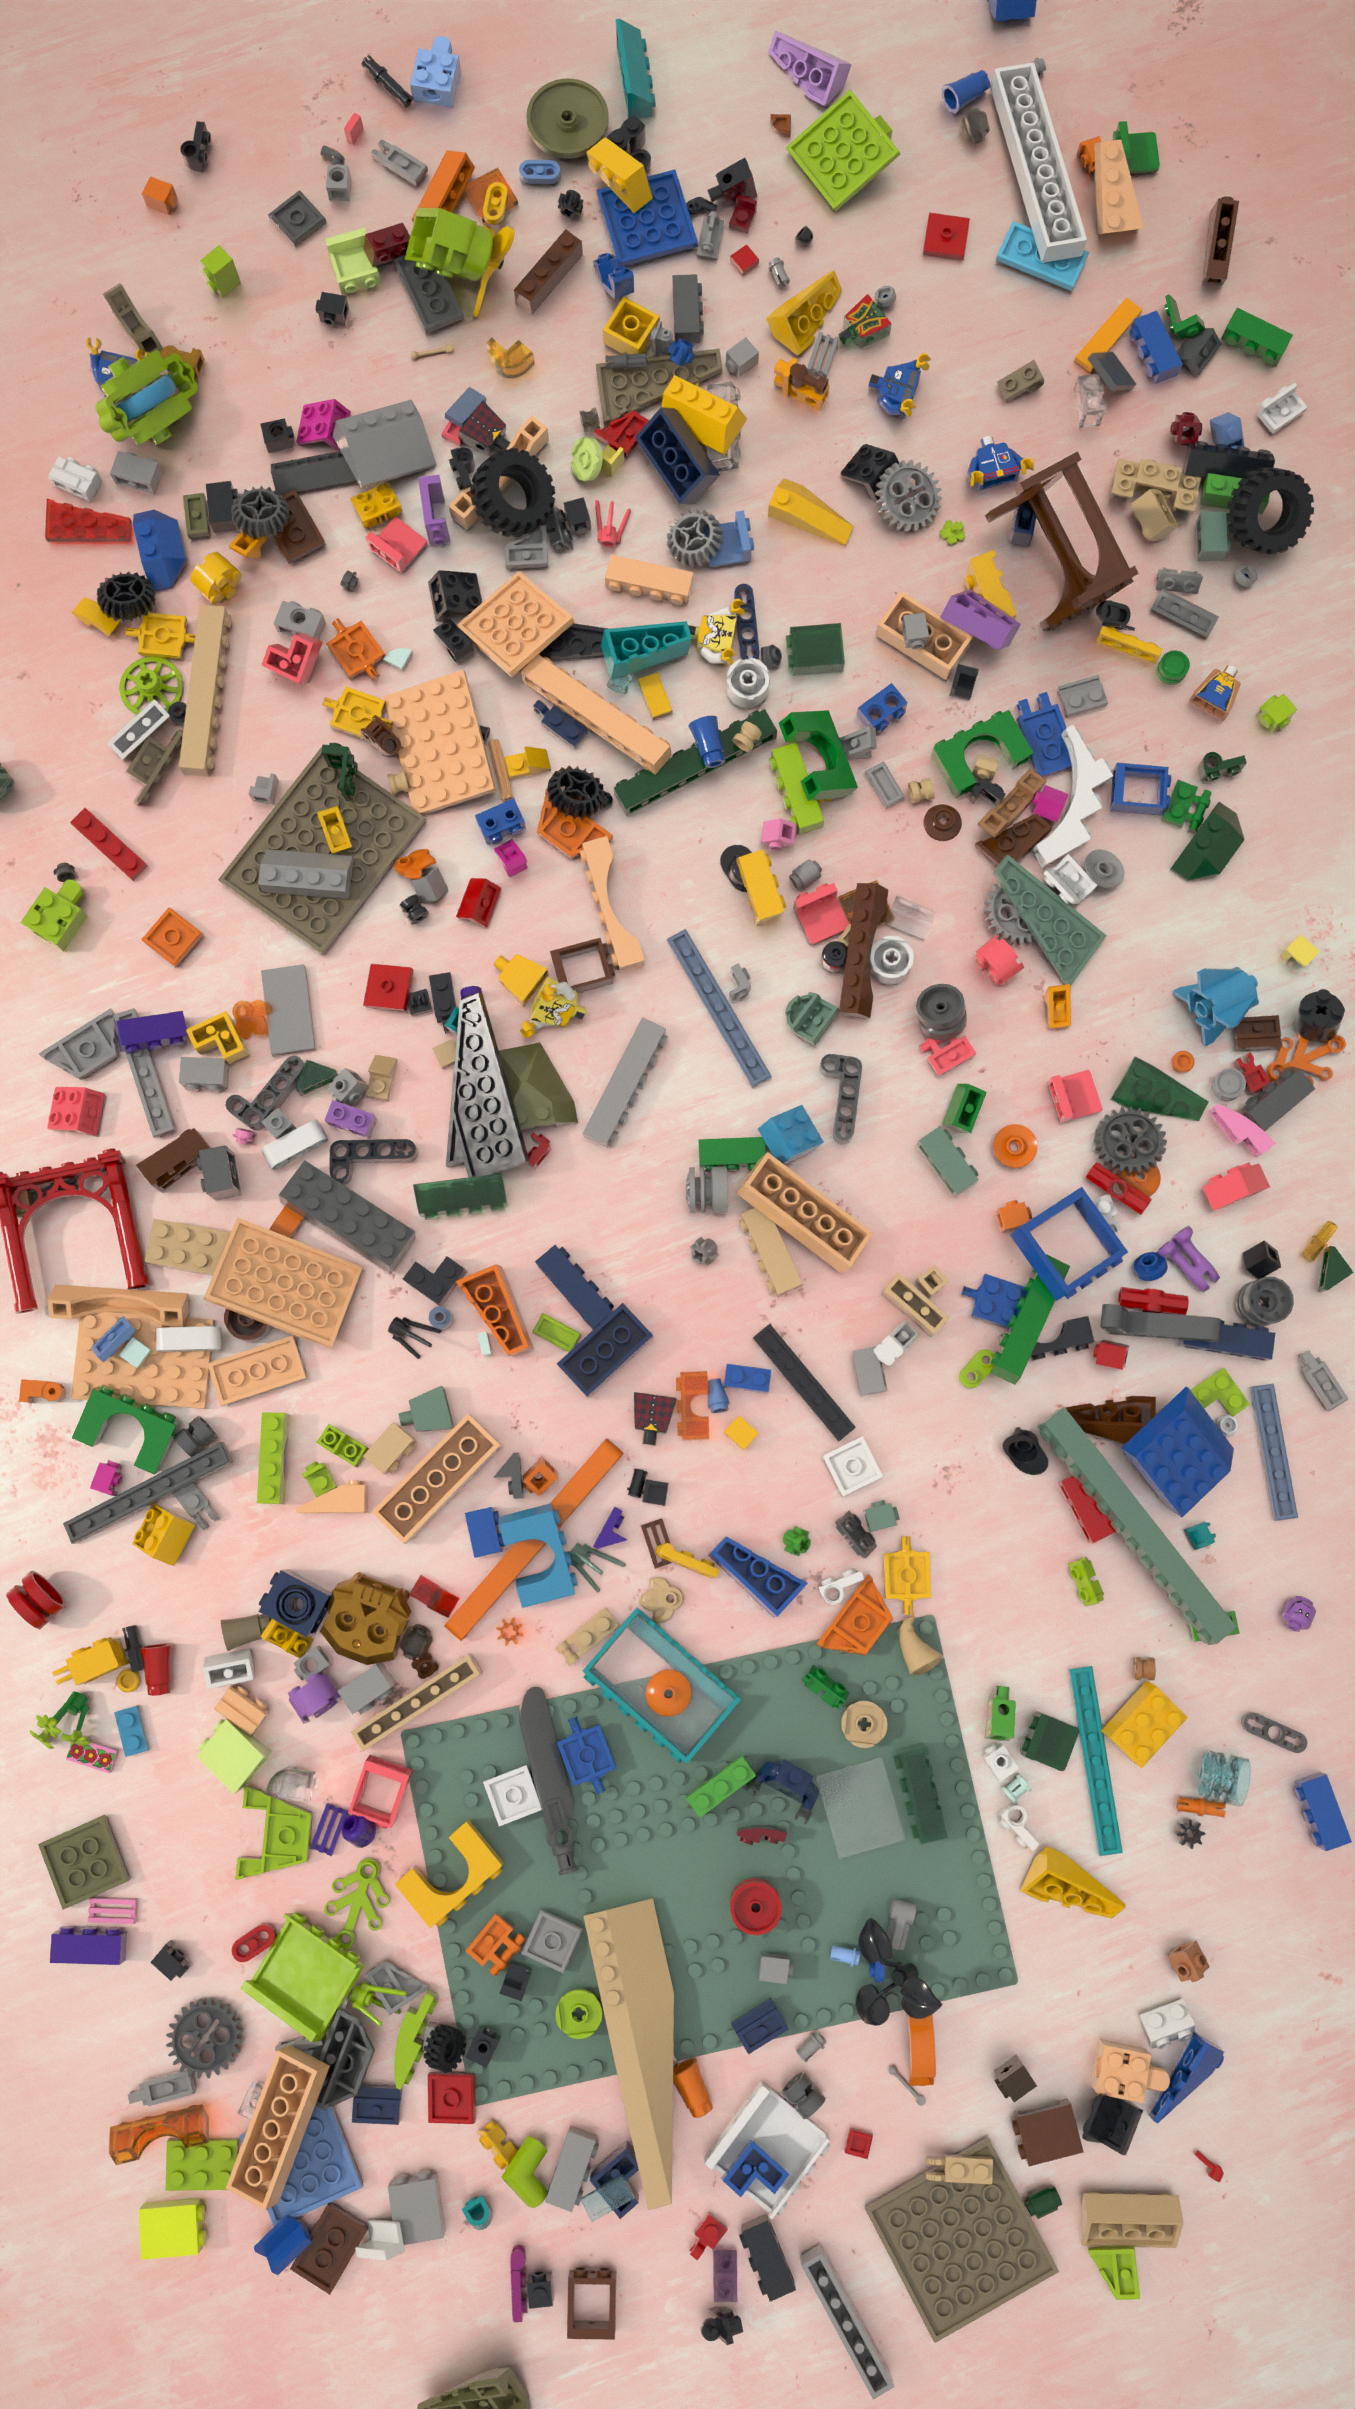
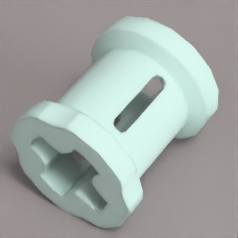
(1013, 1796)

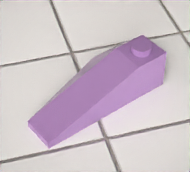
(814, 70)

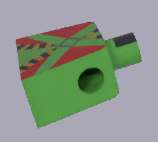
(1000, 1726)

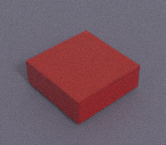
(744, 259)
(858, 2143)

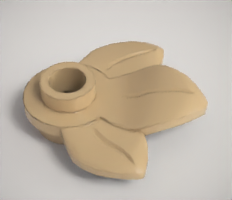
(657, 1599)

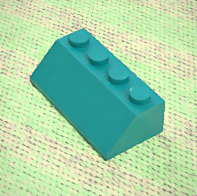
(634, 70)

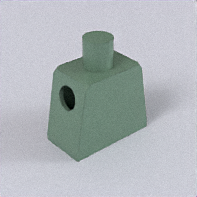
(429, 1412)

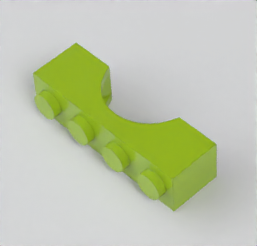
(272, 1444)

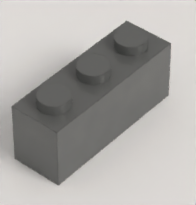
(687, 308)
(1278, 1097)

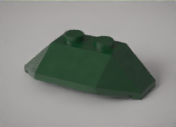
(1211, 845)

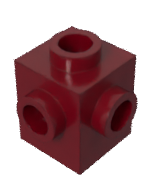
(1188, 434)

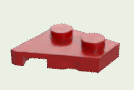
(622, 432)

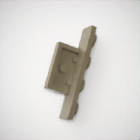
(149, 761)

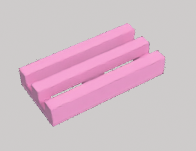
(120, 1920)

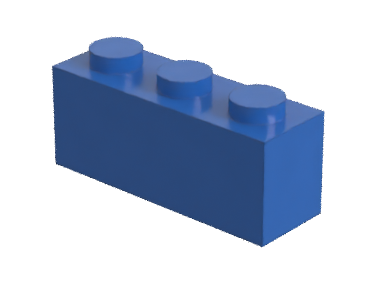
(1155, 347)
(1322, 1811)

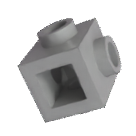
(348, 1087)

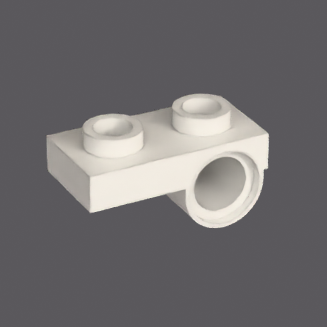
(849, 1578)
(1024, 1837)

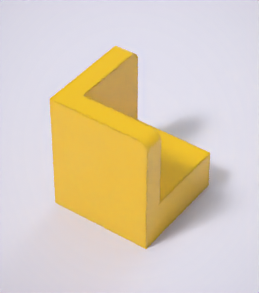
(741, 1432)

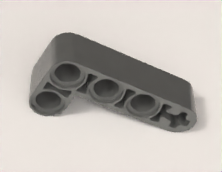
(270, 1090)
(844, 1099)

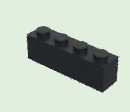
(1224, 460)

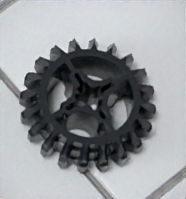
(126, 596)
(576, 787)

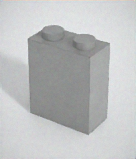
(417, 2206)

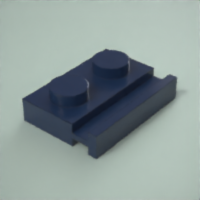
(759, 2025)
(377, 2105)

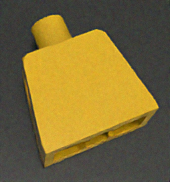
(520, 976)

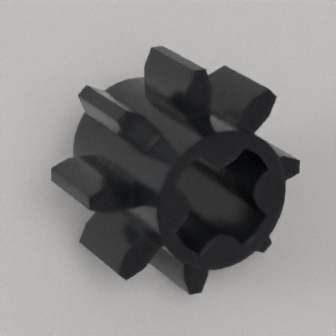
(570, 204)
(1184, 1835)

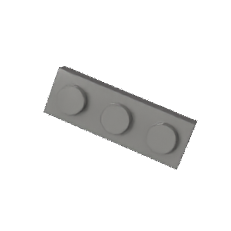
(1184, 612)

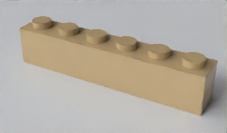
(416, 1702)

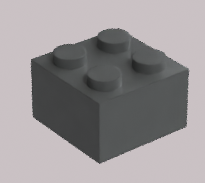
(219, 1173)

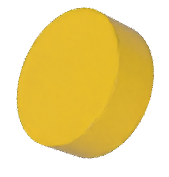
(128, 1681)

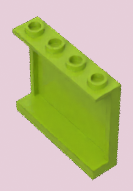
(304, 1977)

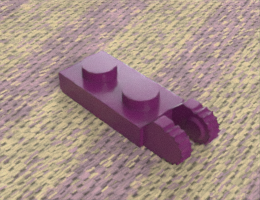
(518, 2282)

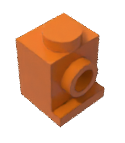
(1087, 154)
(549, 1475)

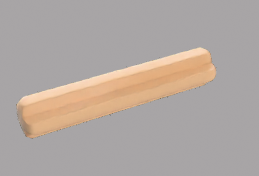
(500, 770)

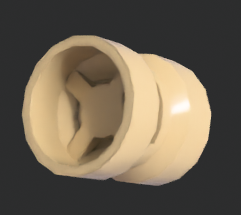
(747, 736)
(921, 790)

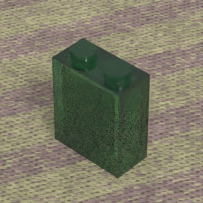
(815, 649)

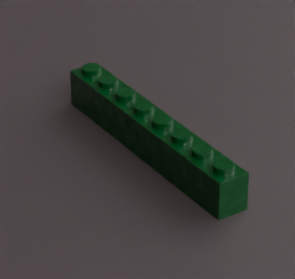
(687, 766)

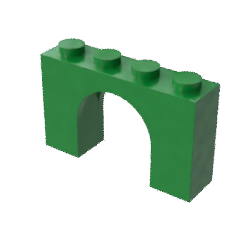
(998, 730)
(820, 731)
(157, 1427)

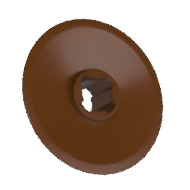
(940, 831)

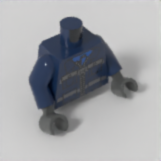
(789, 1781)

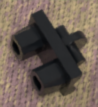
(721, 2326)

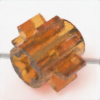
(504, 1634)

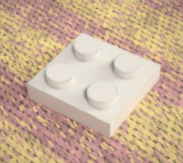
(852, 1466)
(512, 1795)

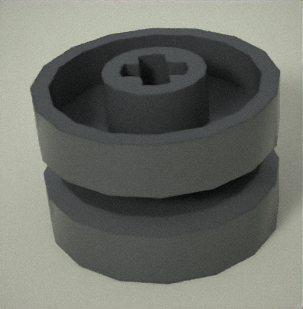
(941, 1012)

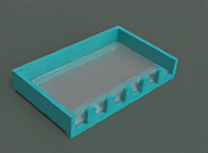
(630, 1661)

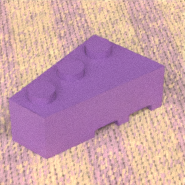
(980, 619)

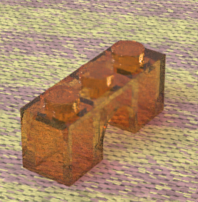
(692, 1426)

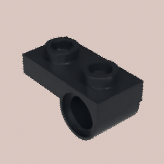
(196, 148)
(463, 469)
(454, 640)

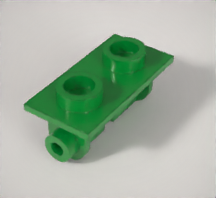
(818, 1679)

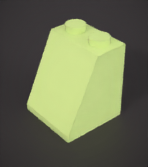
(233, 1755)

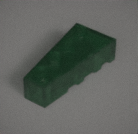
(921, 1793)

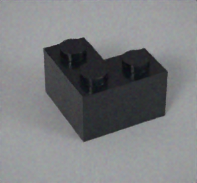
(438, 1285)

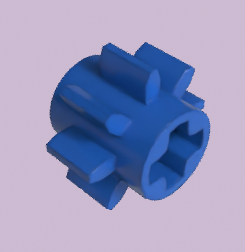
(681, 352)

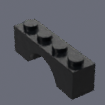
(1073, 1334)

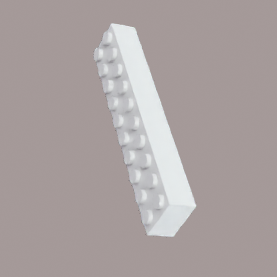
(1038, 162)

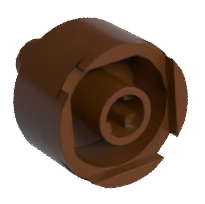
(245, 1331)

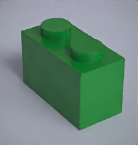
(964, 1108)

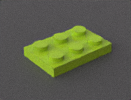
(200, 2166)

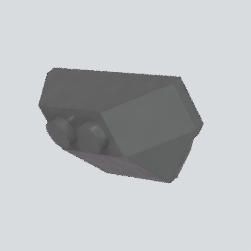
(348, 2055)

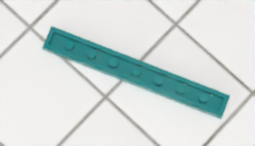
(1095, 1761)

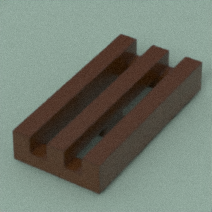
(652, 1524)

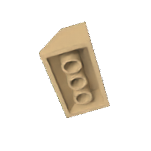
(1130, 2220)

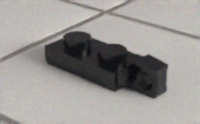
(442, 997)

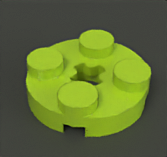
(590, 2021)

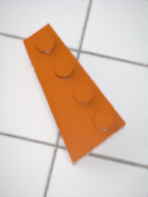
(495, 1303)

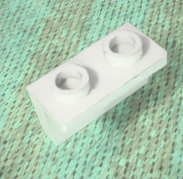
(1282, 408)
(1168, 2024)

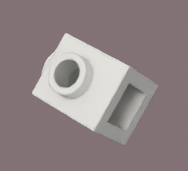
(999, 1761)

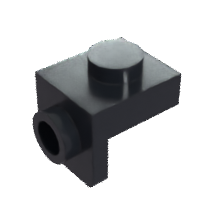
(990, 791)

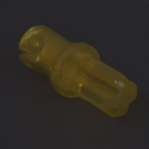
(1319, 1242)

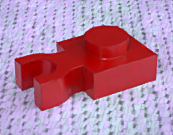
(1254, 1075)

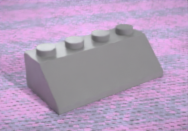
(306, 874)

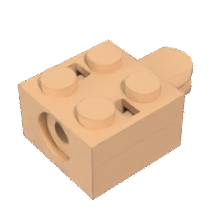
(1126, 2075)

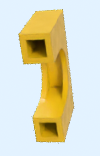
(435, 1904)

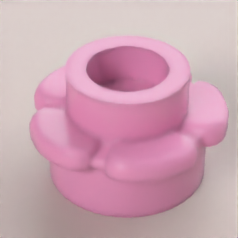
(243, 1136)

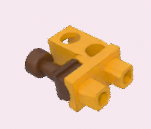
(800, 385)

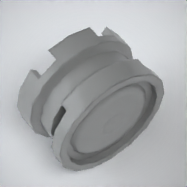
(1228, 1084)

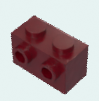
(386, 244)

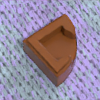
(781, 124)

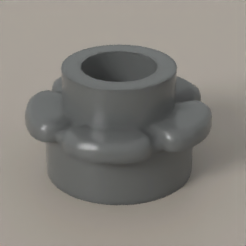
(349, 580)
(64, 872)

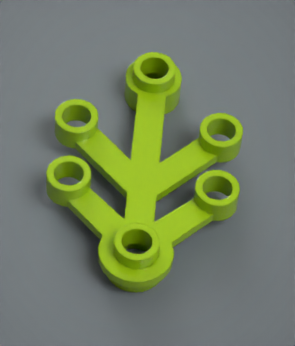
(358, 1898)

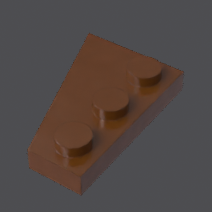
(1016, 840)

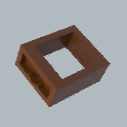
(580, 948)
(591, 2329)

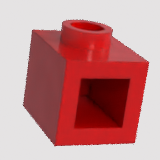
(1111, 1354)

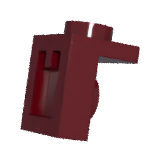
(743, 214)

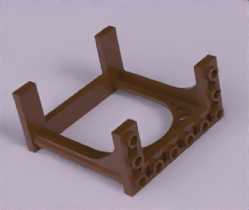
(1079, 586)

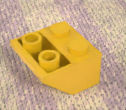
(163, 1534)

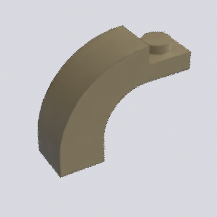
(130, 320)

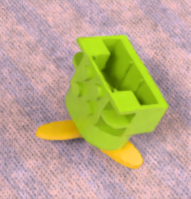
(457, 247)

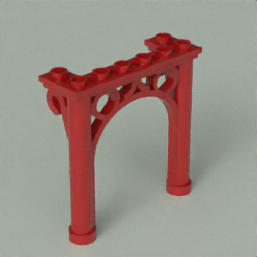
(121, 1211)

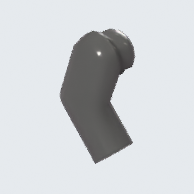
(333, 155)

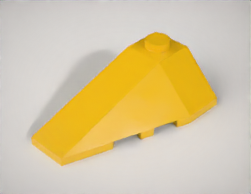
(800, 316)
(802, 509)
(1063, 1880)

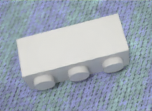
(138, 729)

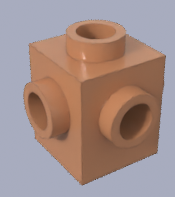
(1189, 1961)

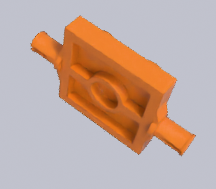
(355, 649)

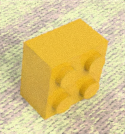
(630, 328)

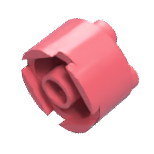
(999, 960)

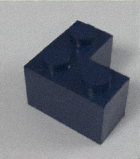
(620, 2162)

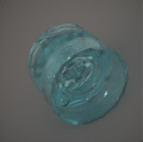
(1224, 1778)

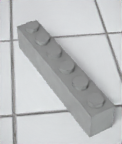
(625, 1082)
(846, 2321)

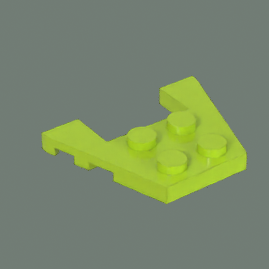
(285, 1835)

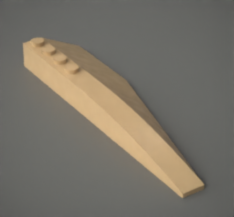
(640, 2026)

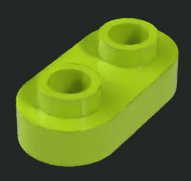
(976, 1367)

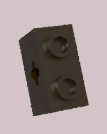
(1014, 2079)

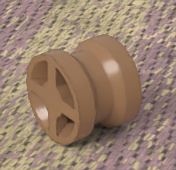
(1144, 1668)

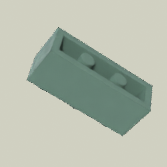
(948, 1161)

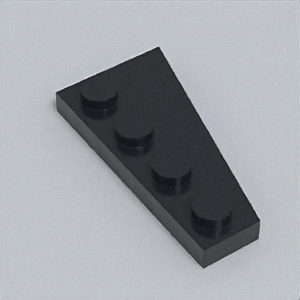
(576, 642)

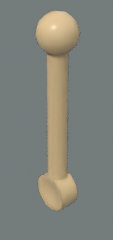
(448, 349)

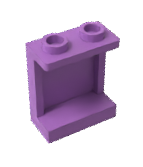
(432, 493)

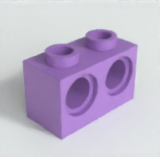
(350, 1119)

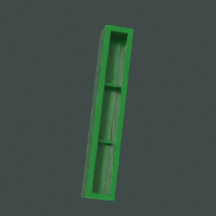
(1025, 1327)

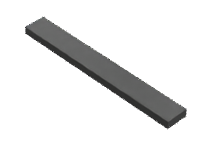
(147, 1492)

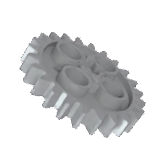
(899, 477)
(1008, 927)

